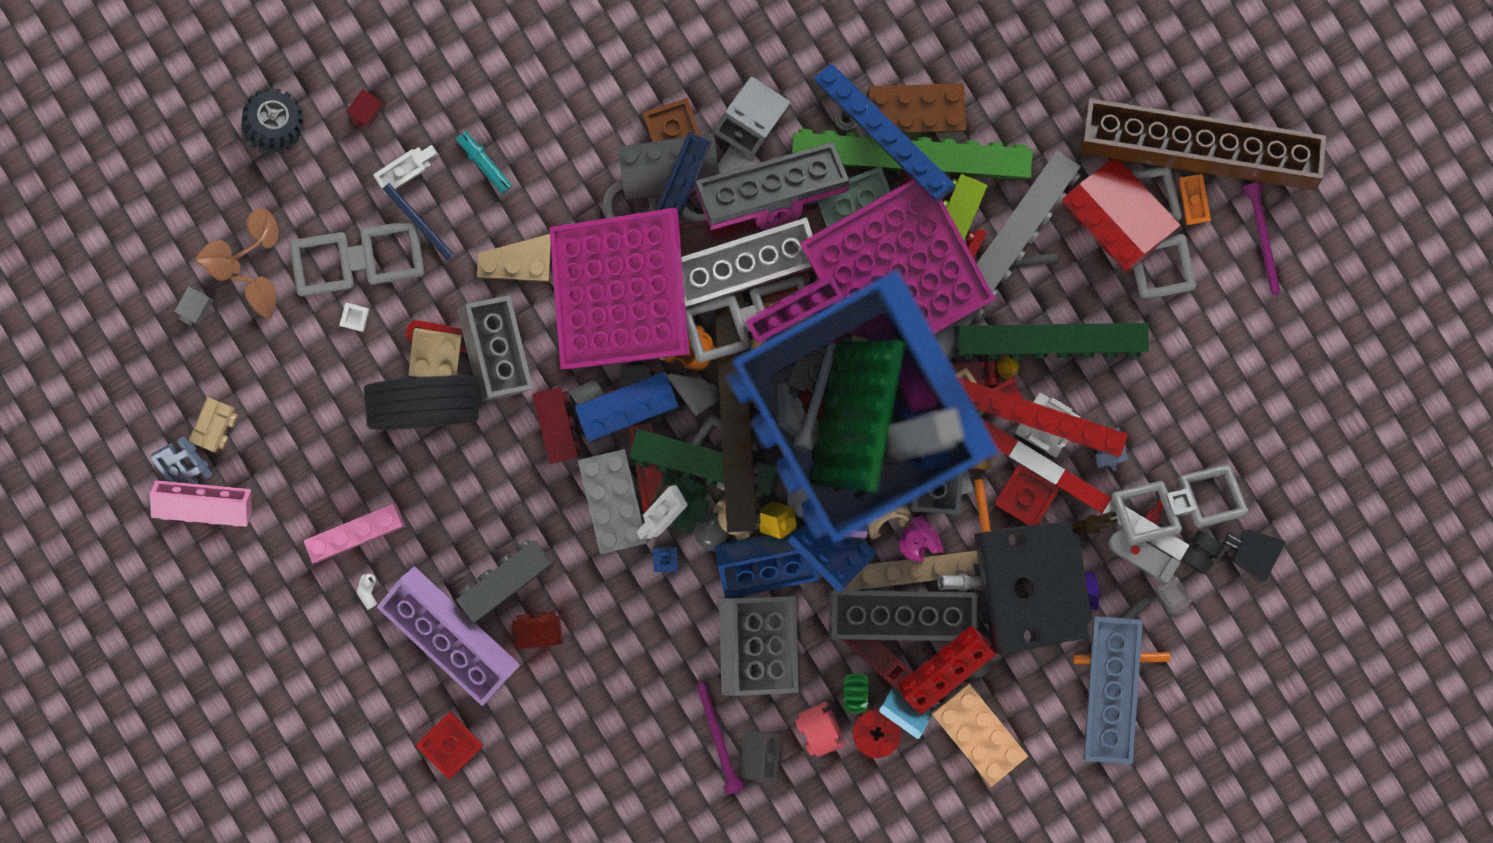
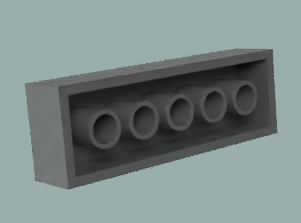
(900, 615)

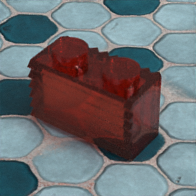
(538, 631)

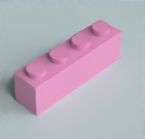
(200, 503)
(354, 533)

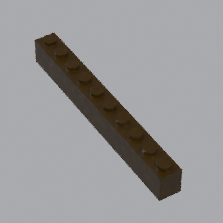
(736, 433)

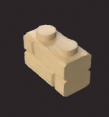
(213, 425)

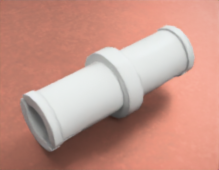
(961, 582)

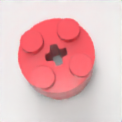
(820, 730)

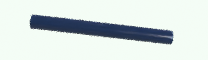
(418, 221)

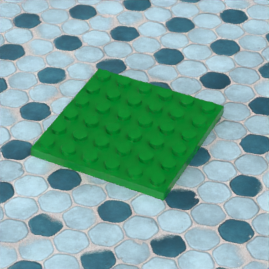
(856, 414)

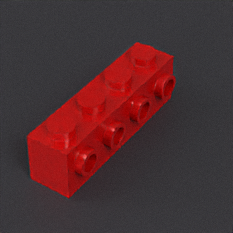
(946, 670)

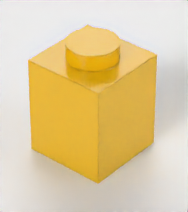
(777, 519)

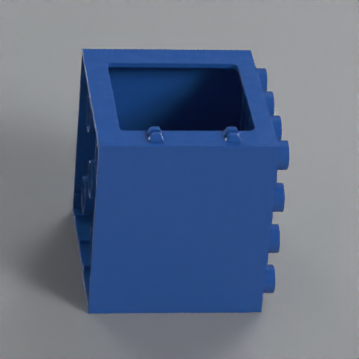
(899, 483)

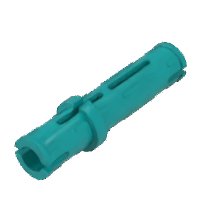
(477, 154)

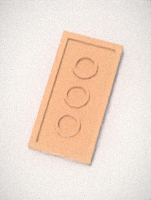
(979, 734)

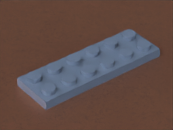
(1113, 690)

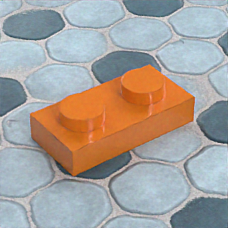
(1194, 199)

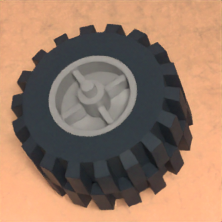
(272, 121)

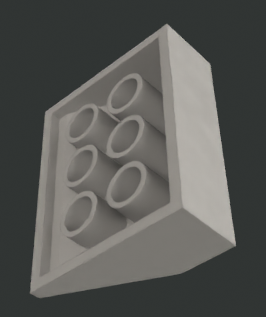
(758, 645)

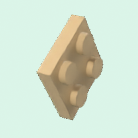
(434, 353)

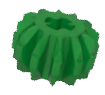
(855, 693)

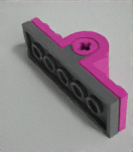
(772, 189)

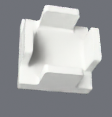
(1046, 442)

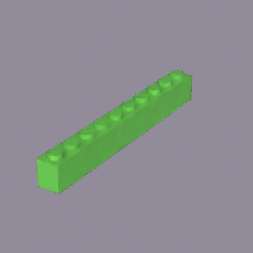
(950, 158)

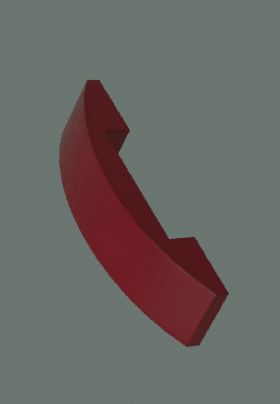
(880, 660)

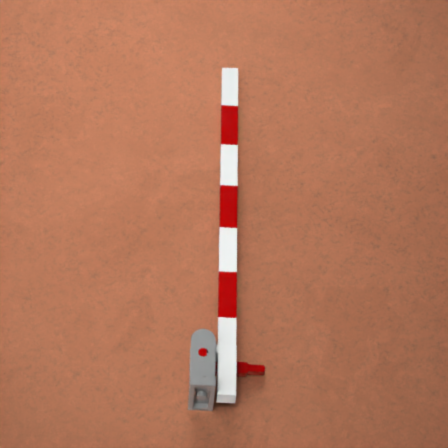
(1140, 555)

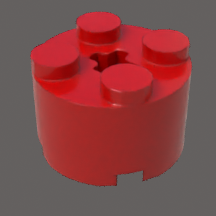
(865, 741)

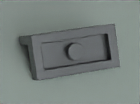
(760, 756)

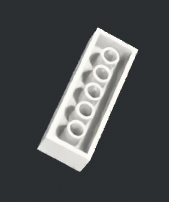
(745, 263)

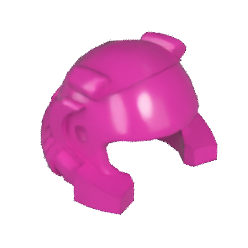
(917, 537)

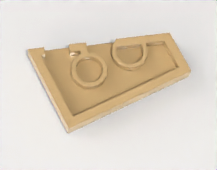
(518, 261)

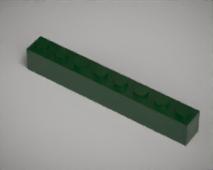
(1051, 338)

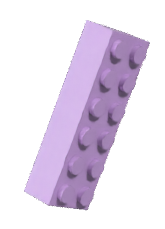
(448, 635)

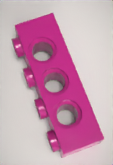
(794, 308)

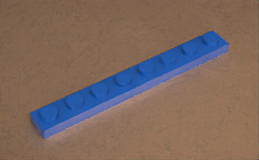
(884, 133)

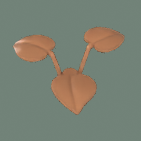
(220, 263)

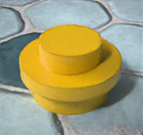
(1007, 367)

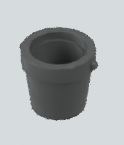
(585, 392)

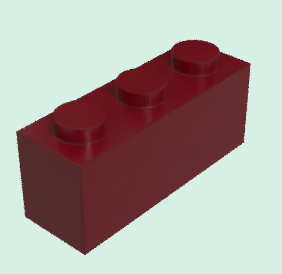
(556, 425)

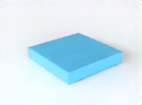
(903, 714)

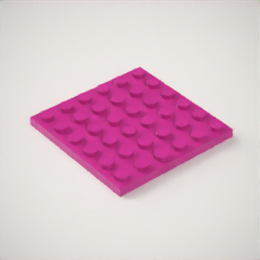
(905, 234)
(619, 289)

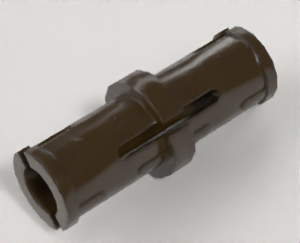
(1094, 523)

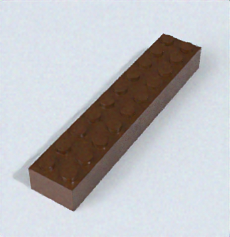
(1203, 144)

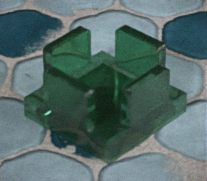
(695, 498)

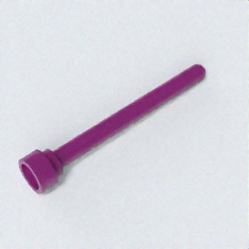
(1254, 193)
(732, 783)

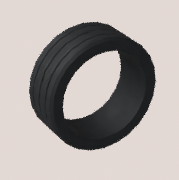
(421, 402)

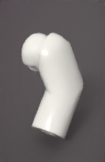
(365, 590)

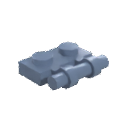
(174, 467)

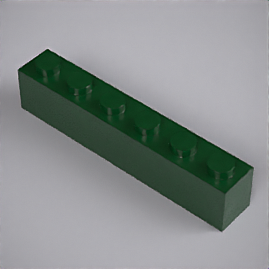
(690, 460)

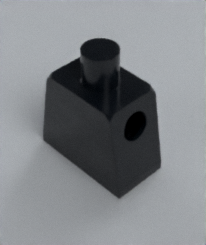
(1254, 552)

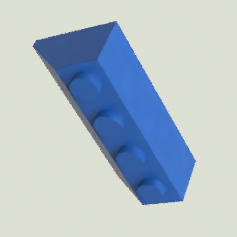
(626, 407)
(762, 565)

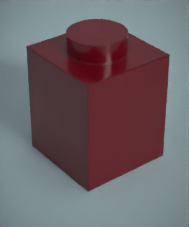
(365, 109)

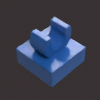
(665, 559)

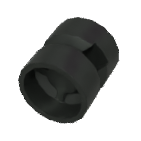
(1202, 552)

